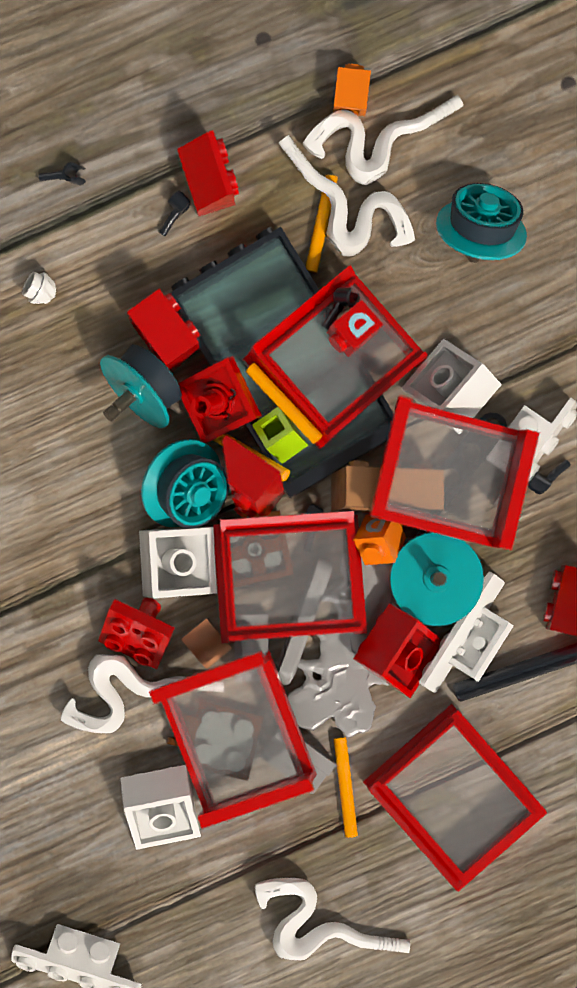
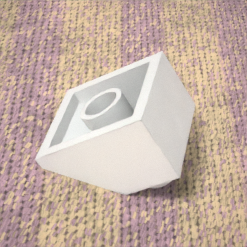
(452, 381)
(177, 562)
(160, 807)

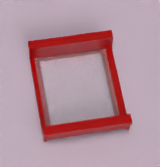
(320, 379)
(454, 475)
(289, 576)
(237, 737)
(454, 797)

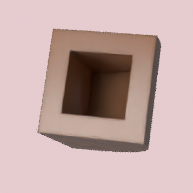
(206, 644)

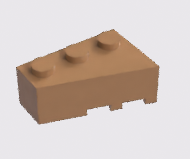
(354, 487)

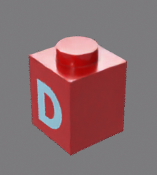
(354, 329)

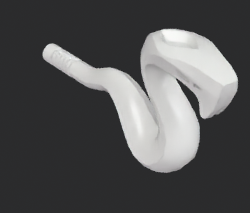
(369, 170)
(355, 241)
(99, 676)
(284, 938)

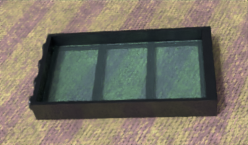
(241, 303)

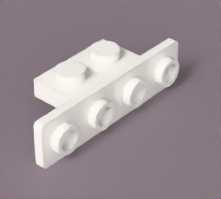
(547, 439)
(471, 641)
(76, 958)

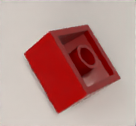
(164, 330)
(252, 481)
(562, 612)
(398, 649)

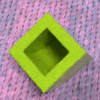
(280, 435)

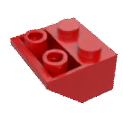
(206, 174)

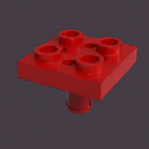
(208, 404)
(137, 632)

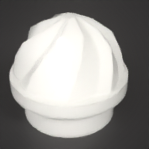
(39, 288)

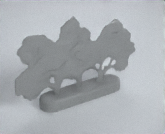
(344, 682)

